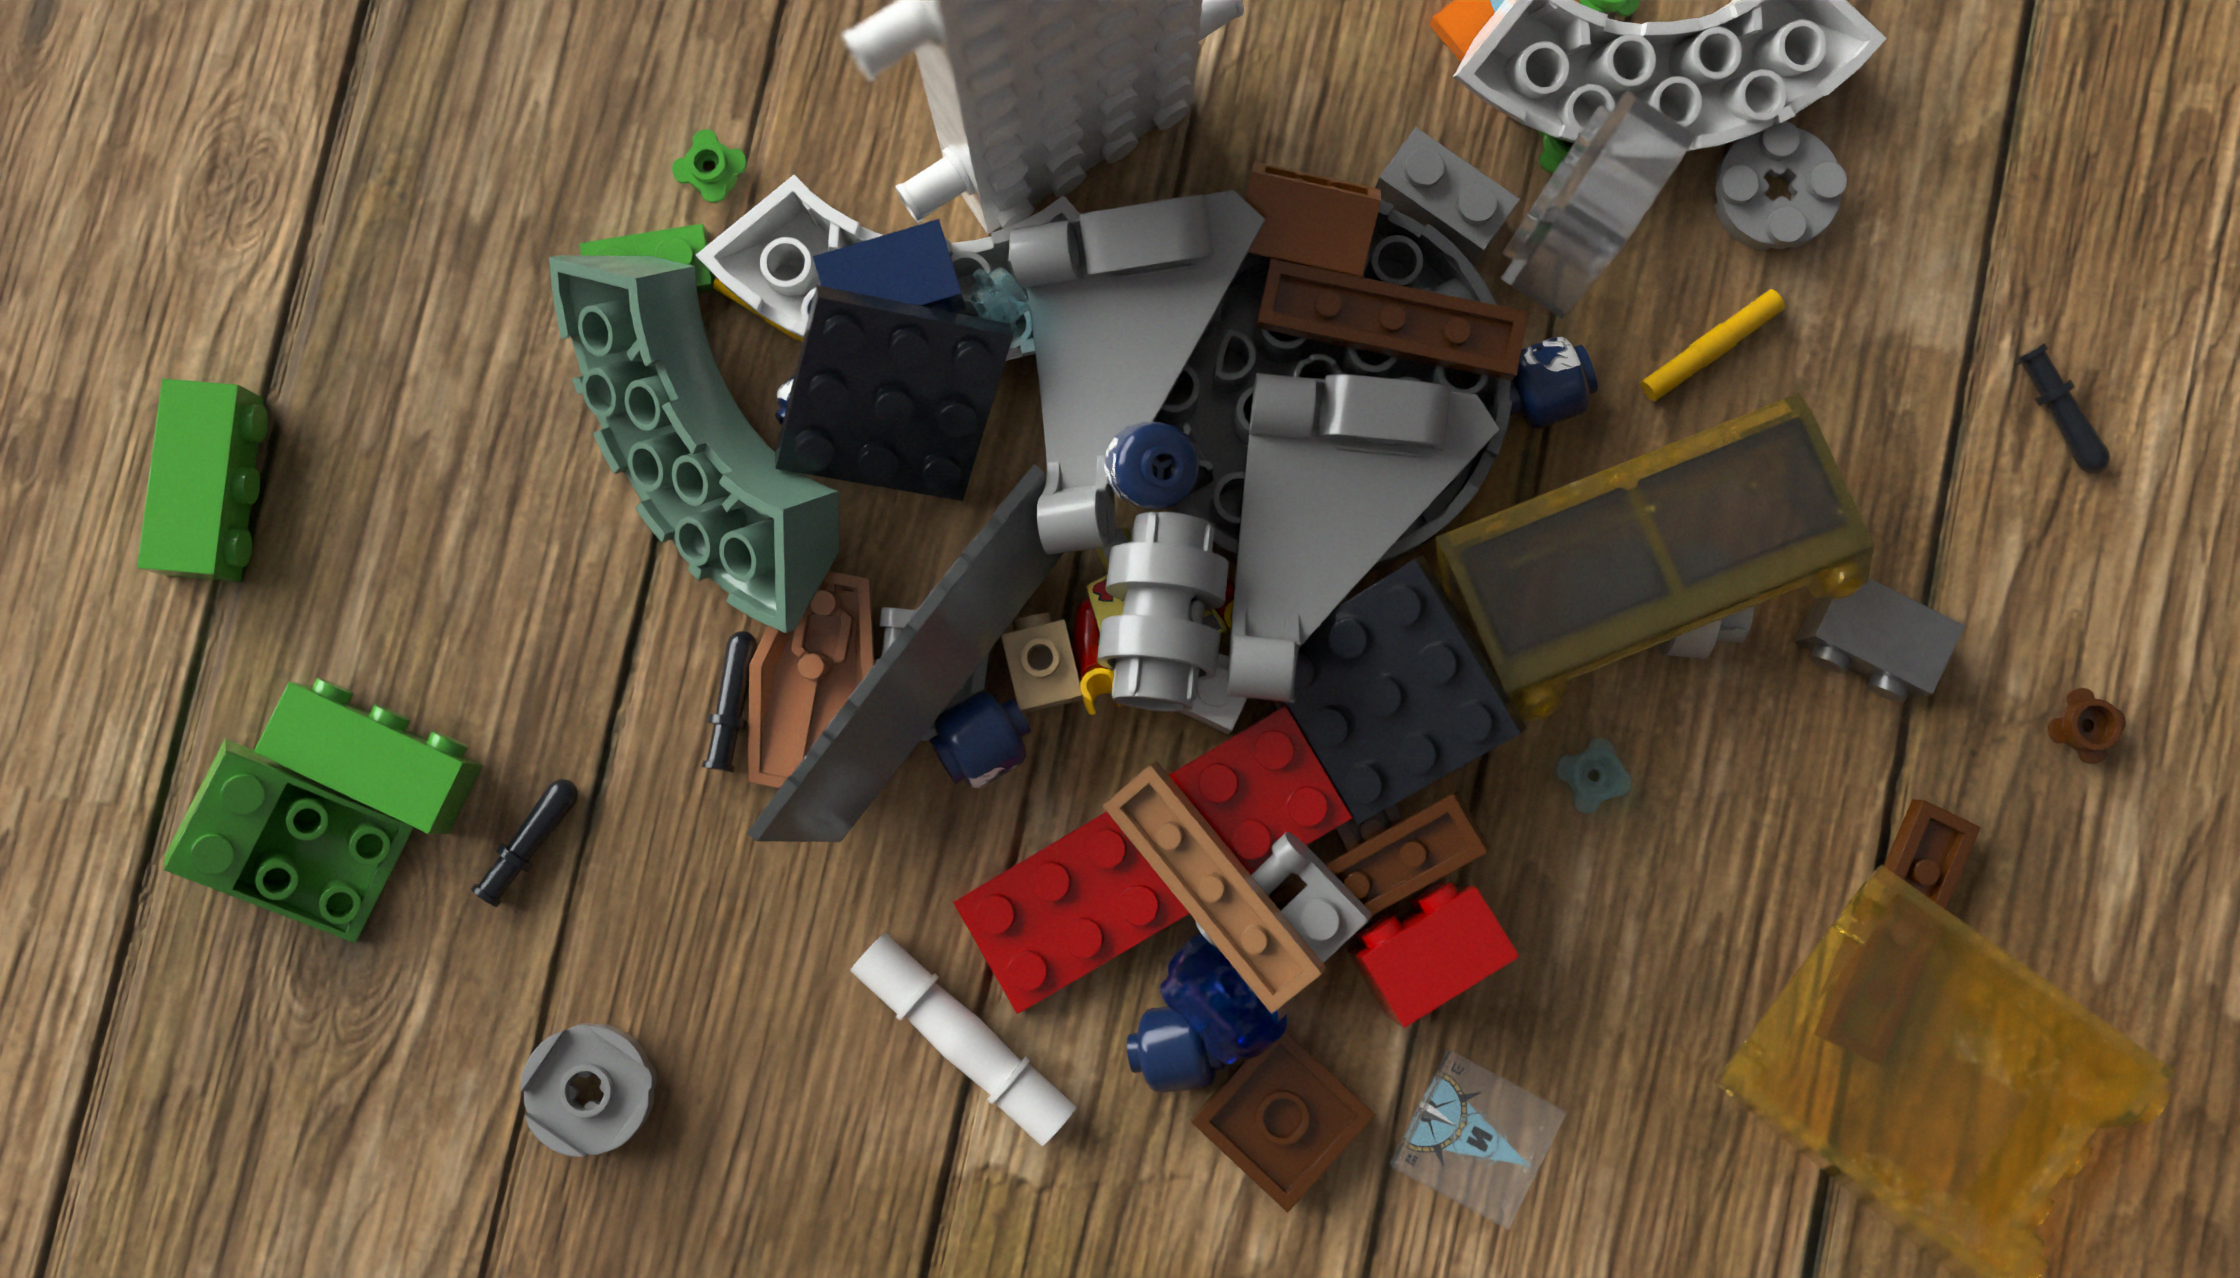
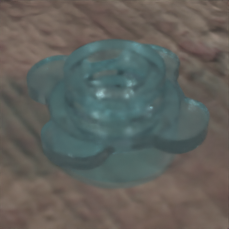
(999, 297)
(1611, 781)

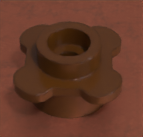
(2105, 722)

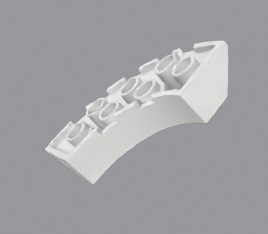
(1710, 73)
(772, 268)

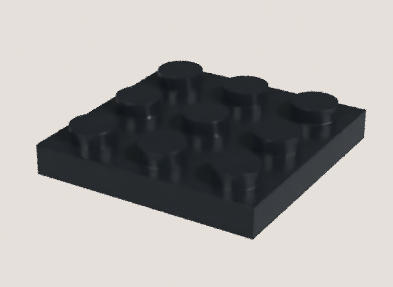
(891, 393)
(1397, 692)

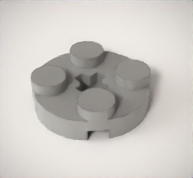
(1812, 178)
(551, 1096)

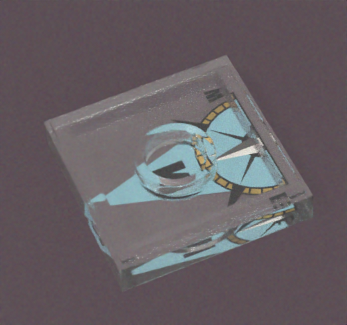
(1477, 1138)

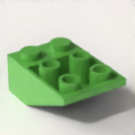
(286, 843)

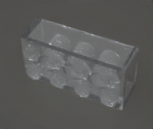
(1594, 202)

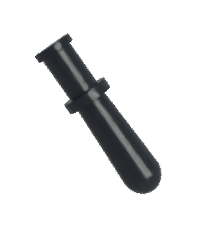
(2071, 421)
(731, 701)
(536, 828)

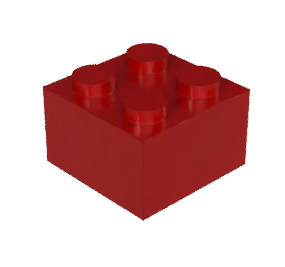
(1430, 951)

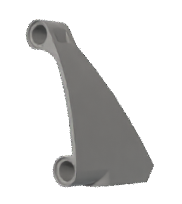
(1112, 327)
(1325, 494)

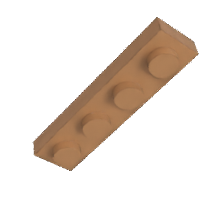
(1214, 887)

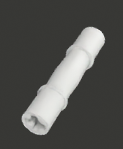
(963, 1039)

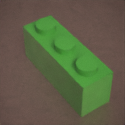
(202, 480)
(369, 755)

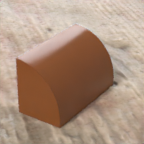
(1313, 218)

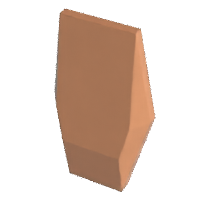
(807, 676)

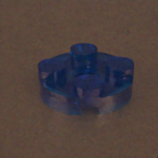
(1219, 1003)

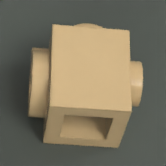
(1041, 663)

